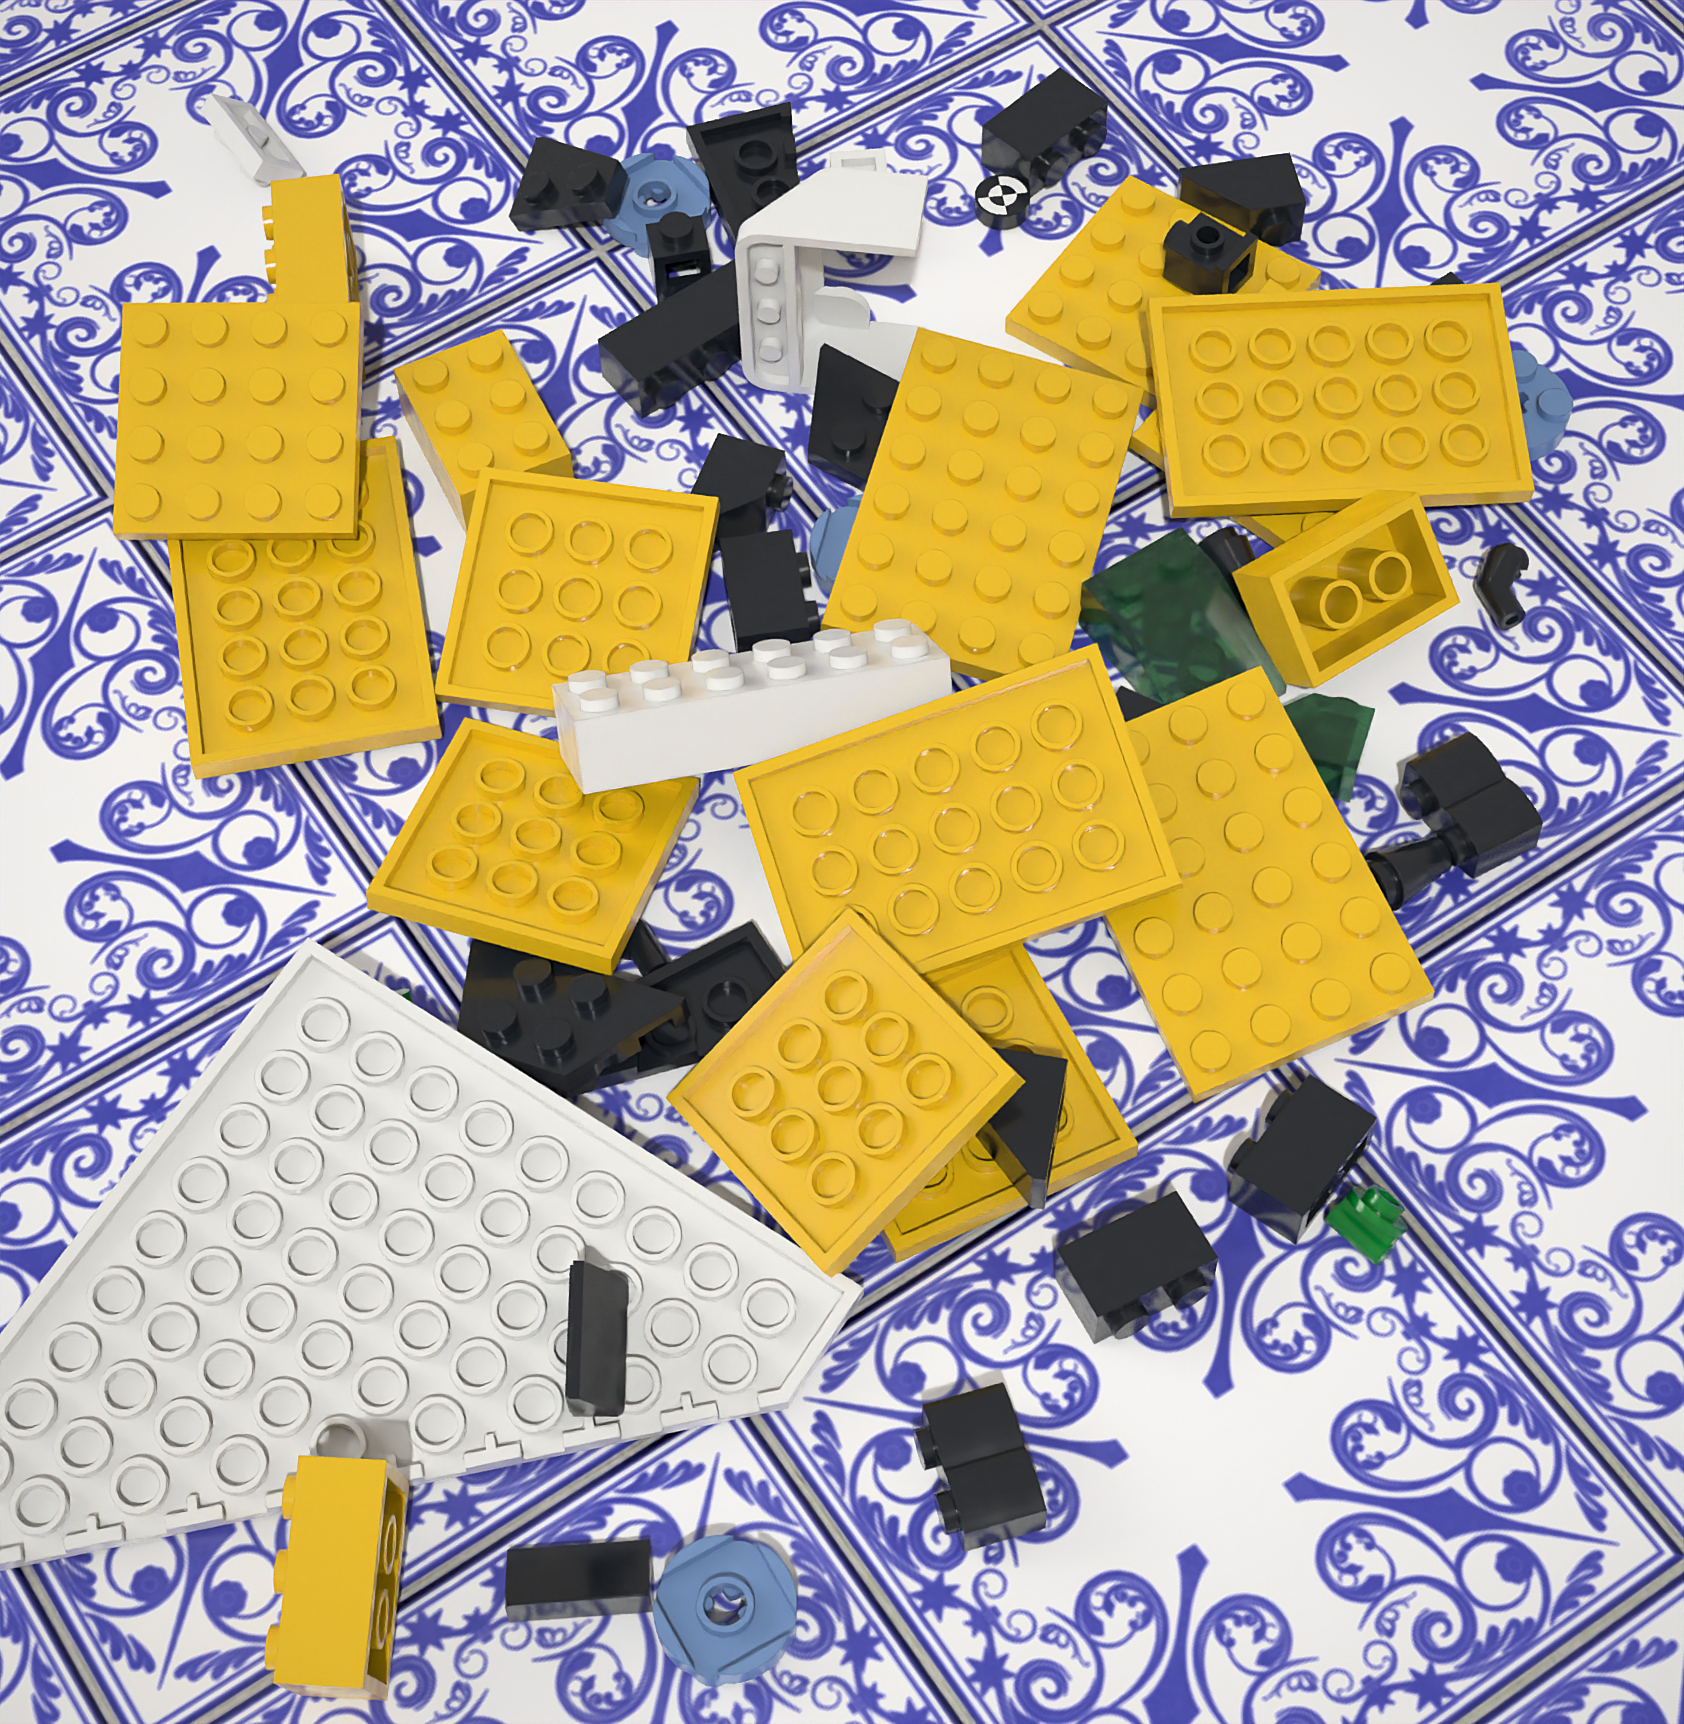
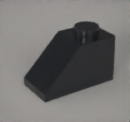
(1249, 194)
(749, 485)
(1026, 1127)

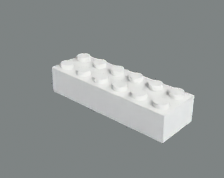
(740, 705)

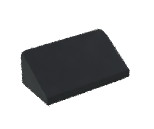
(596, 1342)
(578, 1581)

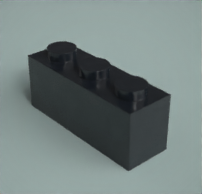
(675, 343)

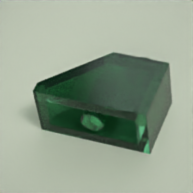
(1335, 737)

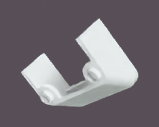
(781, 275)

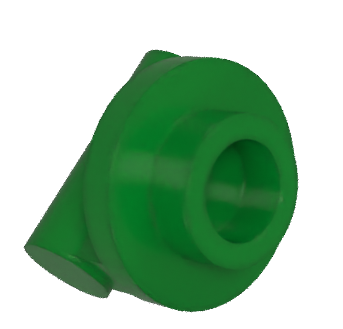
(1369, 1221)

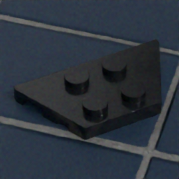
(848, 416)
(557, 1017)

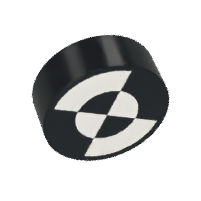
(1002, 202)

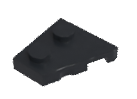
(566, 186)

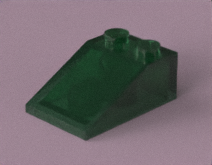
(1171, 621)

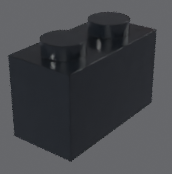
(1045, 131)
(766, 589)
(1300, 1157)
(1136, 1268)

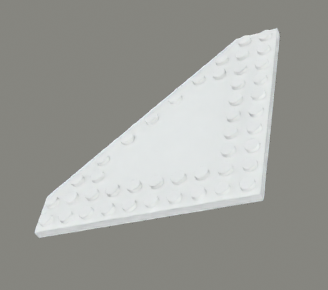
(372, 1260)

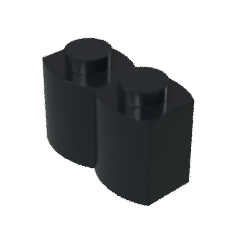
(1470, 805)
(981, 1466)

